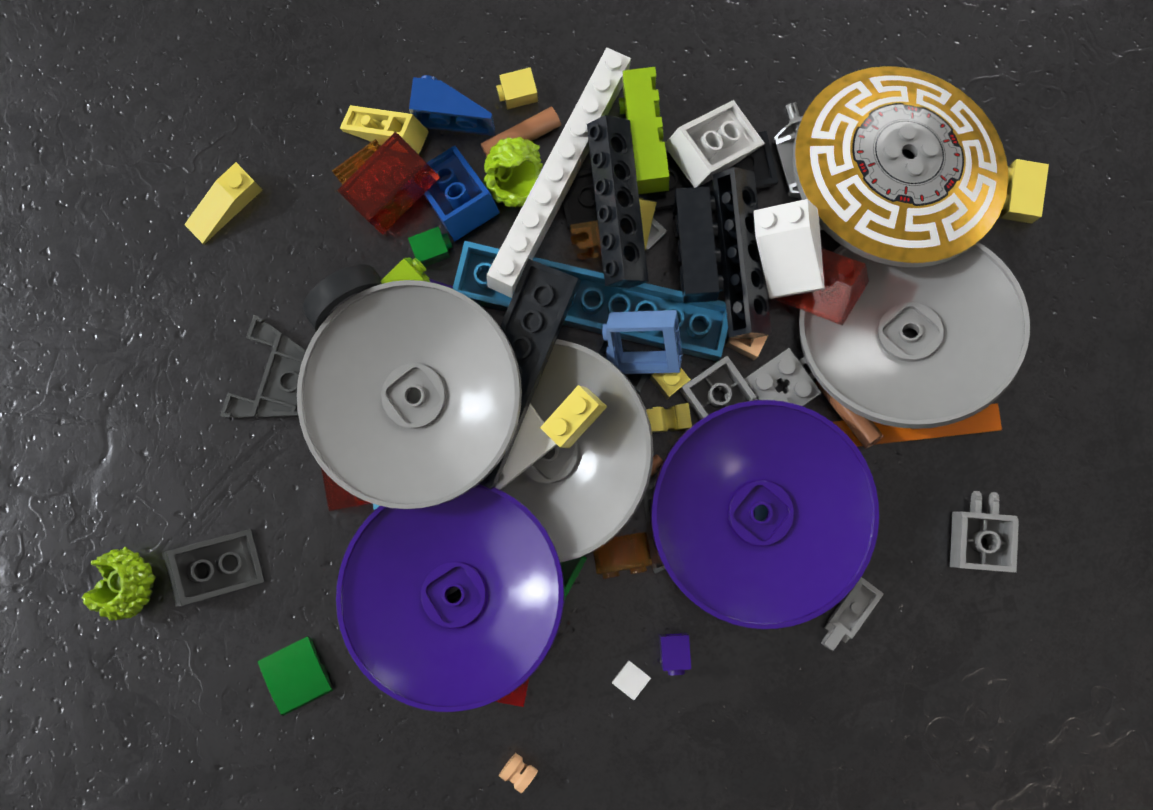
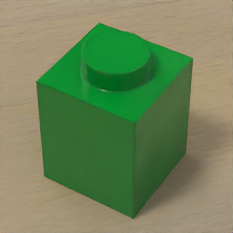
(430, 246)

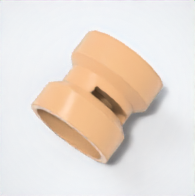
(518, 773)

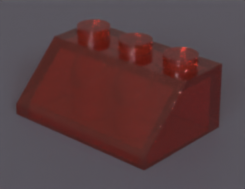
(388, 183)
(843, 284)

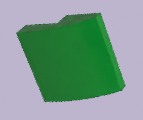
(295, 676)

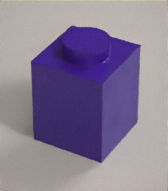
(675, 653)

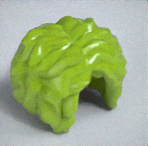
(512, 170)
(124, 585)

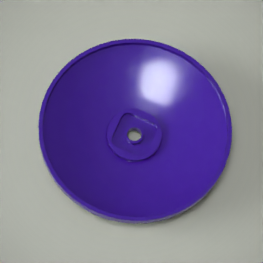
(816, 525)
(441, 651)

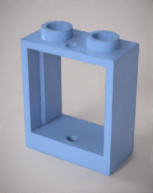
(644, 361)

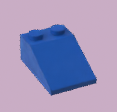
(446, 109)
(459, 195)

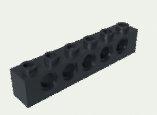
(617, 202)
(740, 259)

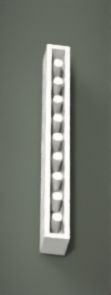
(557, 174)

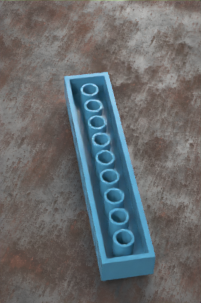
(701, 324)

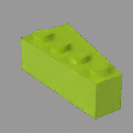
(642, 108)

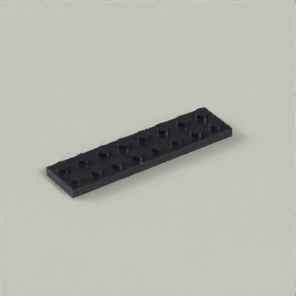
(580, 201)
(532, 329)

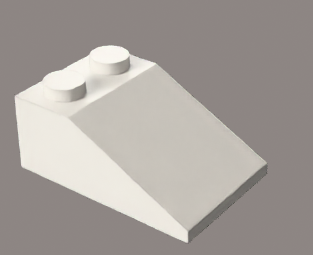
(713, 143)
(790, 248)

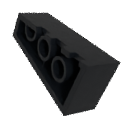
(696, 245)

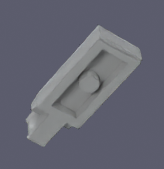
(851, 613)

